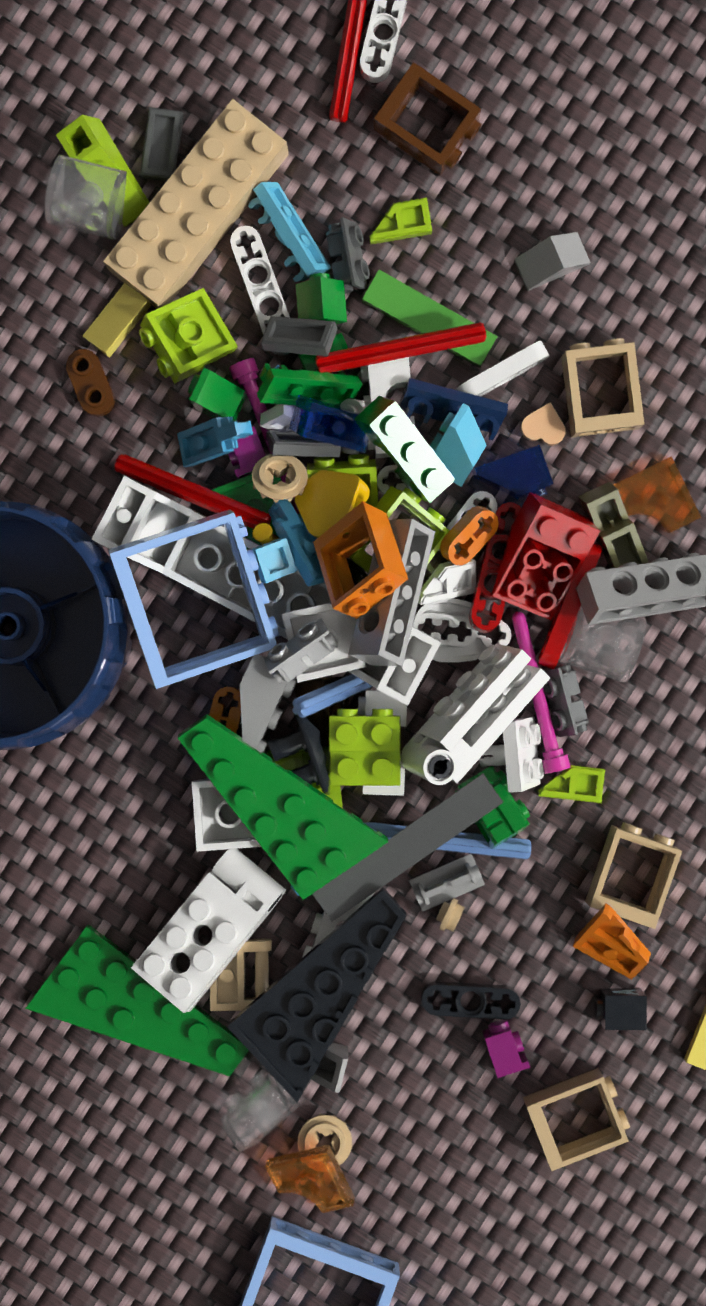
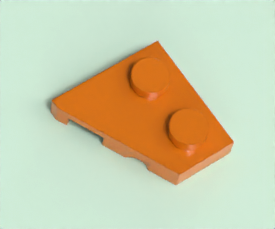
(613, 943)

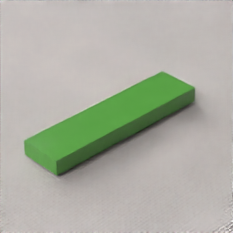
(421, 314)

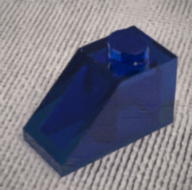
(327, 424)
(517, 473)

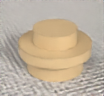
(450, 915)

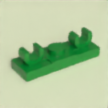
(285, 385)

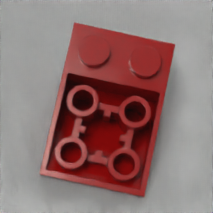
(543, 556)

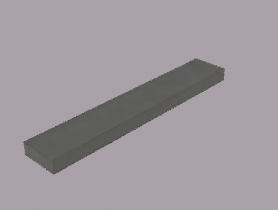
(408, 847)

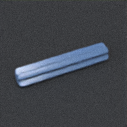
(328, 695)

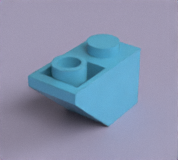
(460, 444)

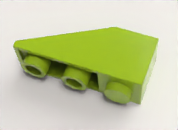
(90, 142)

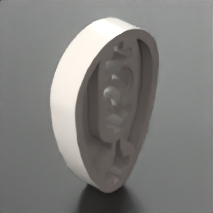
(455, 612)

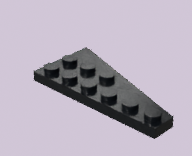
(307, 1006)

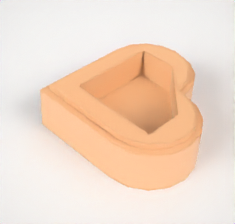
(544, 426)

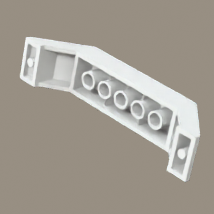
(209, 567)

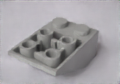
(260, 702)

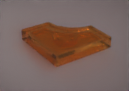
(659, 494)
(312, 1175)

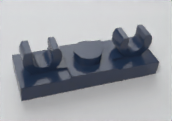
(438, 401)

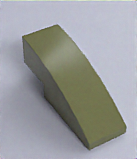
(617, 531)

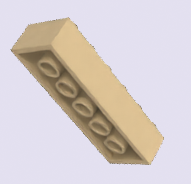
(197, 205)

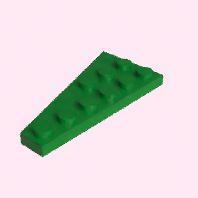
(288, 817)
(103, 994)

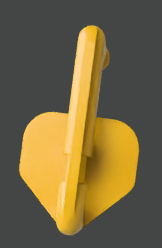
(322, 503)

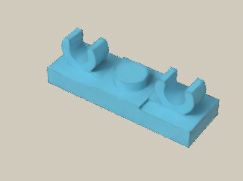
(289, 230)

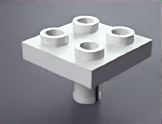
(518, 754)

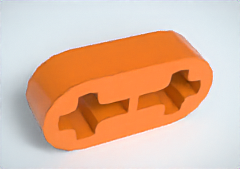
(469, 535)
(217, 708)

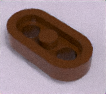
(90, 381)

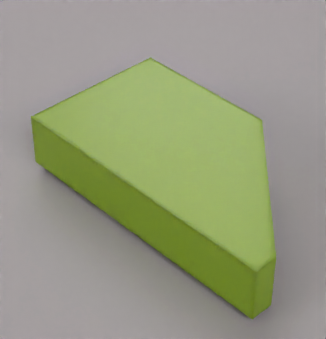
(403, 221)
(576, 784)

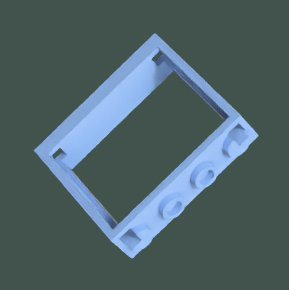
(255, 593)
(323, 1250)

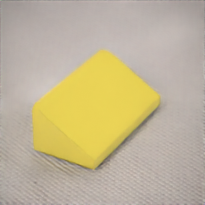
(117, 320)

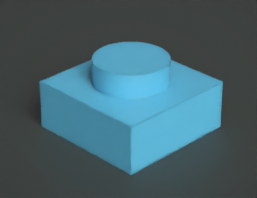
(274, 560)

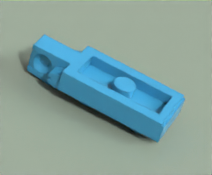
(211, 439)
(291, 526)

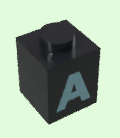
(621, 1009)

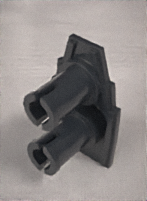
(309, 740)

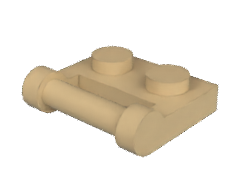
(228, 989)

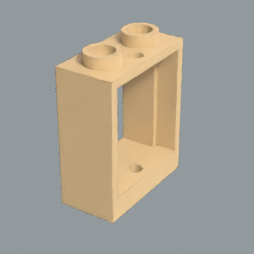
(608, 423)
(645, 916)
(586, 1146)

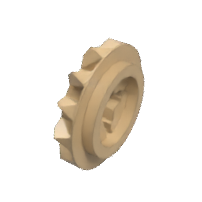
(275, 465)
(326, 1125)

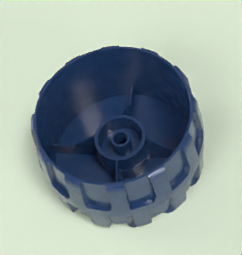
(68, 629)

